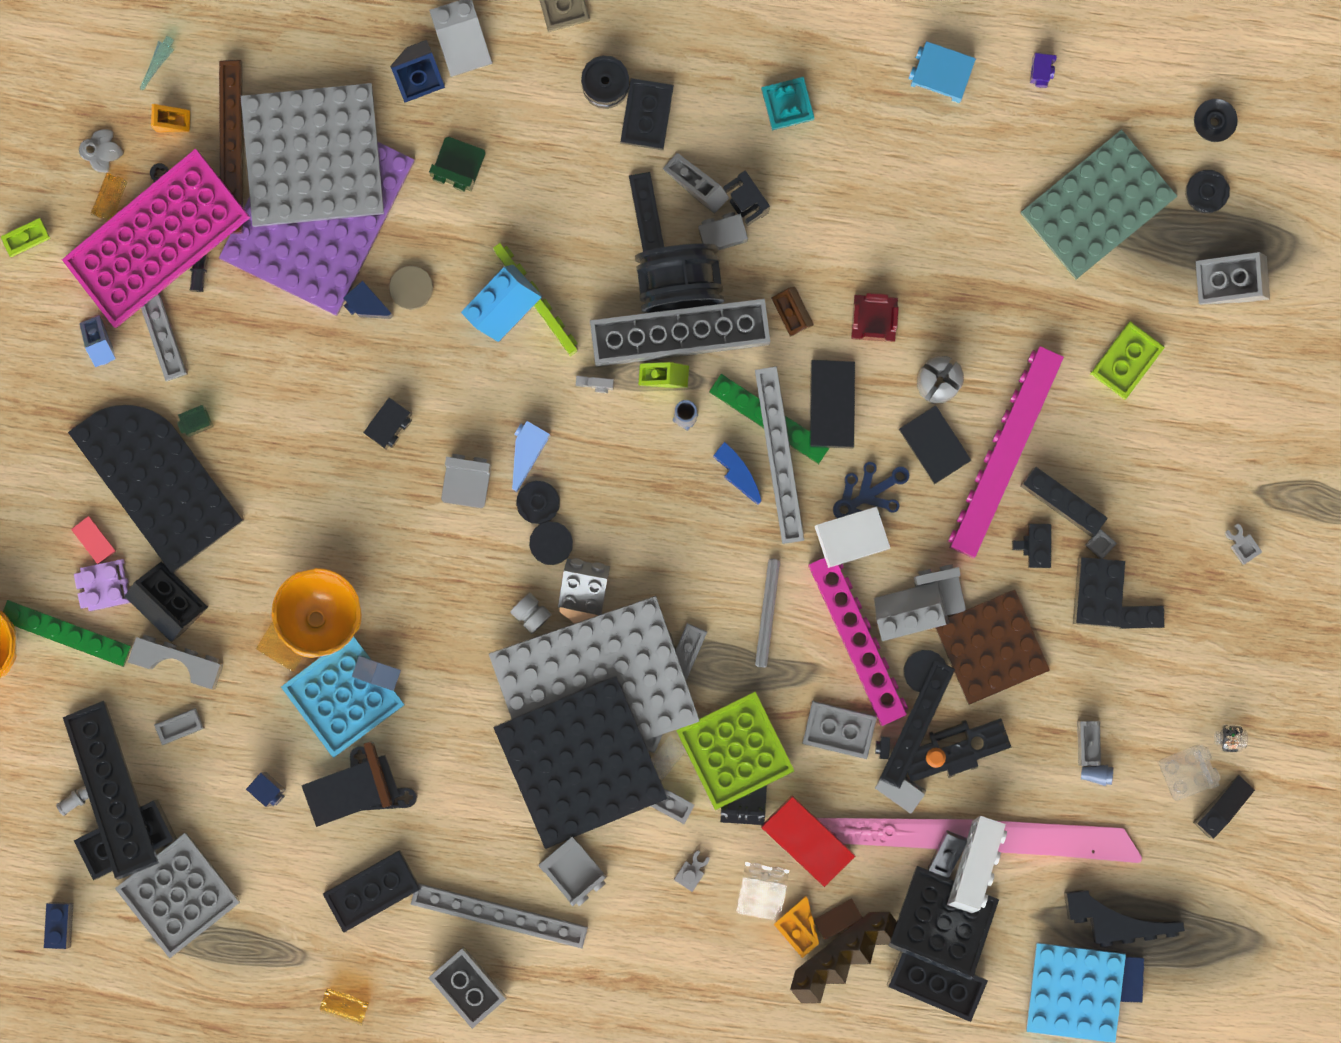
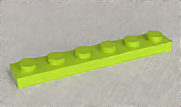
(541, 306)

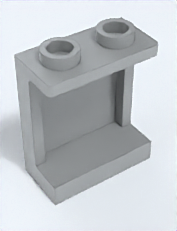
(573, 872)

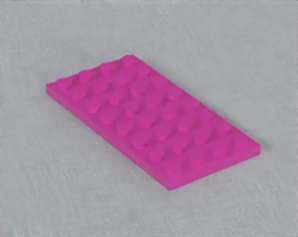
(155, 238)

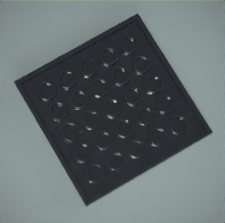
(580, 762)

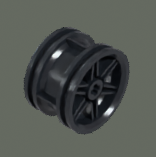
(679, 277)

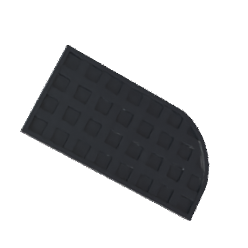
(156, 481)

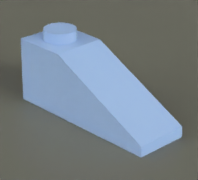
(528, 446)

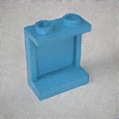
(942, 71)

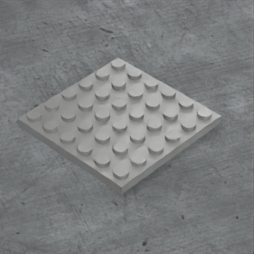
(312, 155)

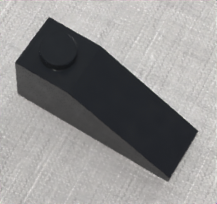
(1224, 807)

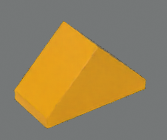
(170, 119)

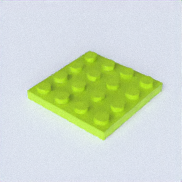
(735, 751)

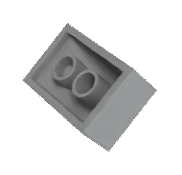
(460, 37)
(1233, 279)

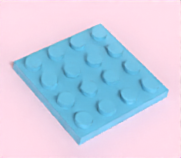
(337, 704)
(1075, 992)

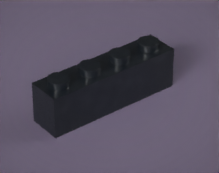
(1064, 502)

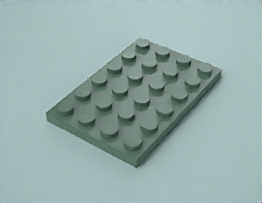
(1098, 204)

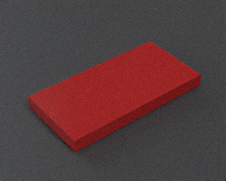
(808, 841)

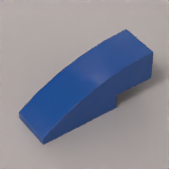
(738, 472)

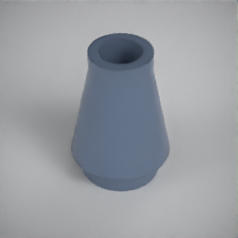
(1098, 774)

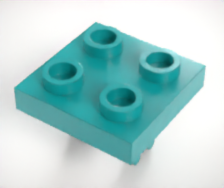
(787, 103)

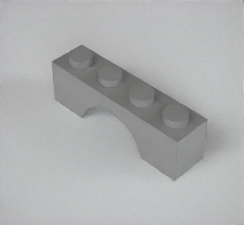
(202, 671)

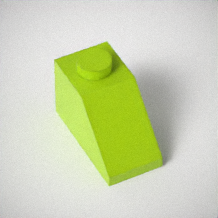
(664, 375)

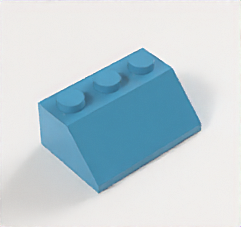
(502, 303)

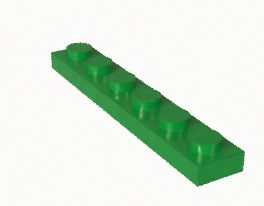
(750, 407)
(67, 633)

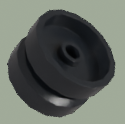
(601, 94)

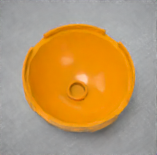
(316, 612)

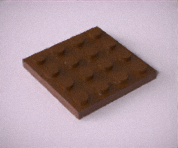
(992, 647)

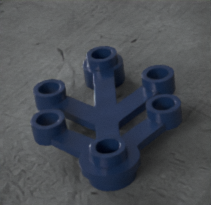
(868, 495)

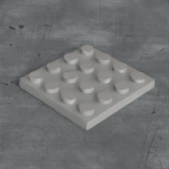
(178, 895)

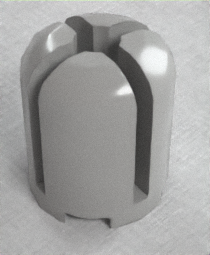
(935, 368)

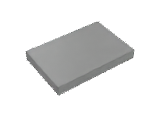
(839, 730)

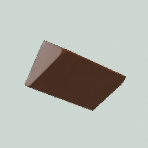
(792, 311)
(837, 919)

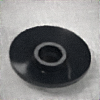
(1223, 113)

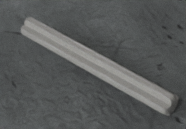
(767, 613)

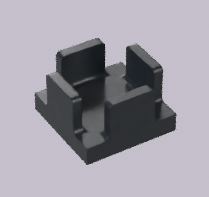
(747, 198)

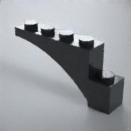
(1112, 926)

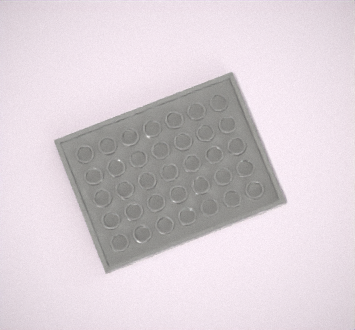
(619, 643)

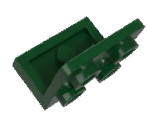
(457, 164)

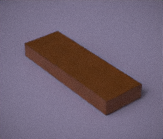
(378, 774)

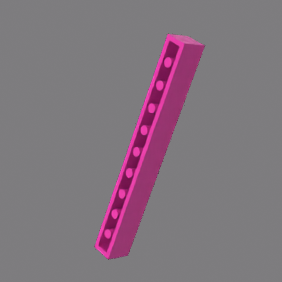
(1006, 452)

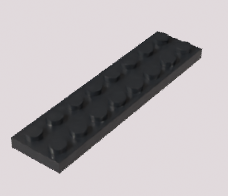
(110, 790)

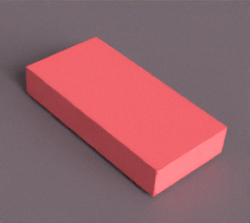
(93, 540)

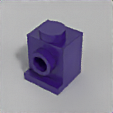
(1042, 70)

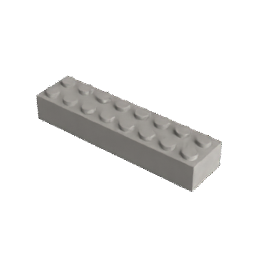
(680, 332)

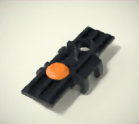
(961, 755)

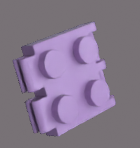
(101, 585)

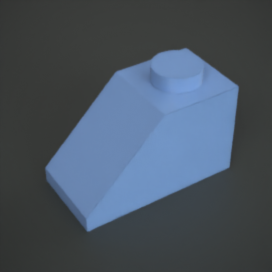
(97, 341)

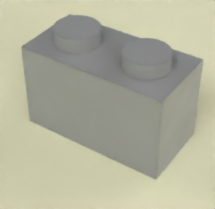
(723, 232)

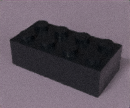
(93, 849)
(937, 986)

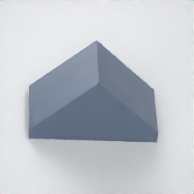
(376, 673)

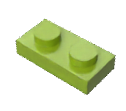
(25, 237)

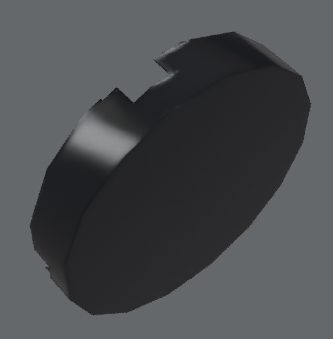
(1207, 191)
(538, 502)
(551, 543)
(918, 667)

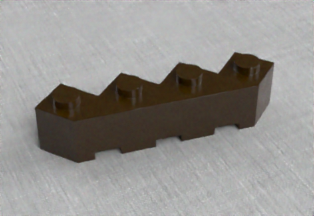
(834, 961)

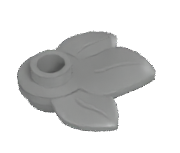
(103, 150)

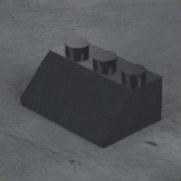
(166, 601)

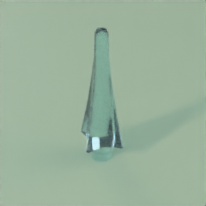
(161, 53)

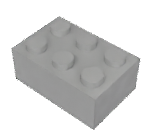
(467, 987)

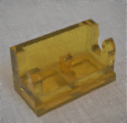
(109, 197)
(344, 1007)

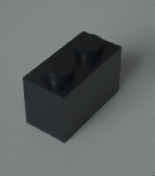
(388, 424)

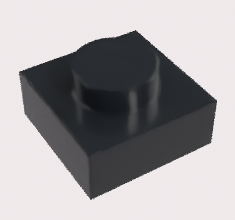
(882, 747)

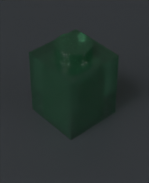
(194, 421)

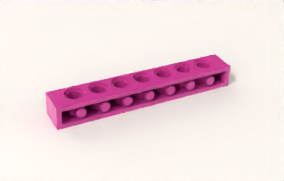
(898, 706)

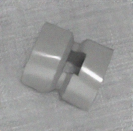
(530, 613)

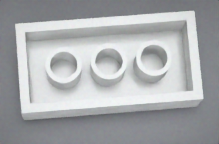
(977, 864)

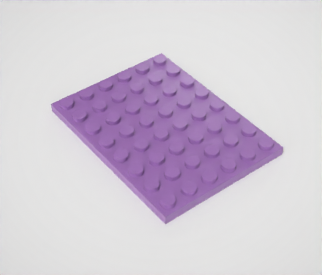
(321, 256)

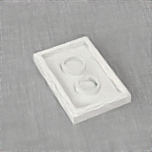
(852, 537)

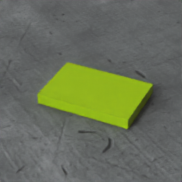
(1127, 360)

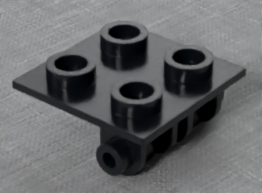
(747, 809)

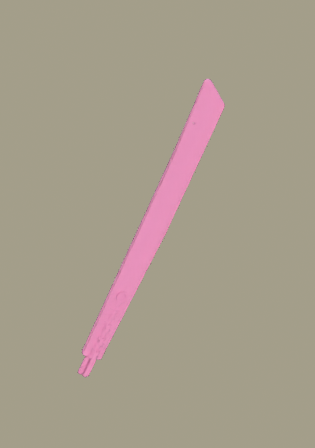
(1021, 837)

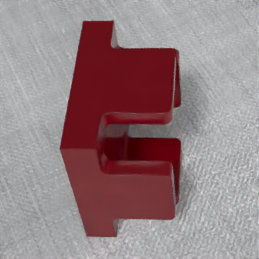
(875, 317)

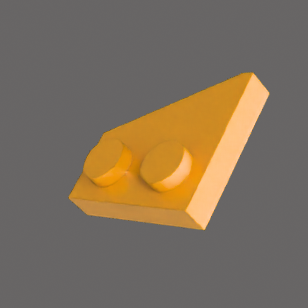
(799, 927)

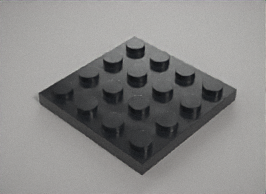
(938, 931)

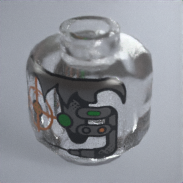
(1231, 738)

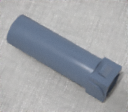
(685, 405)

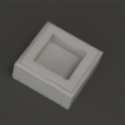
(1100, 544)

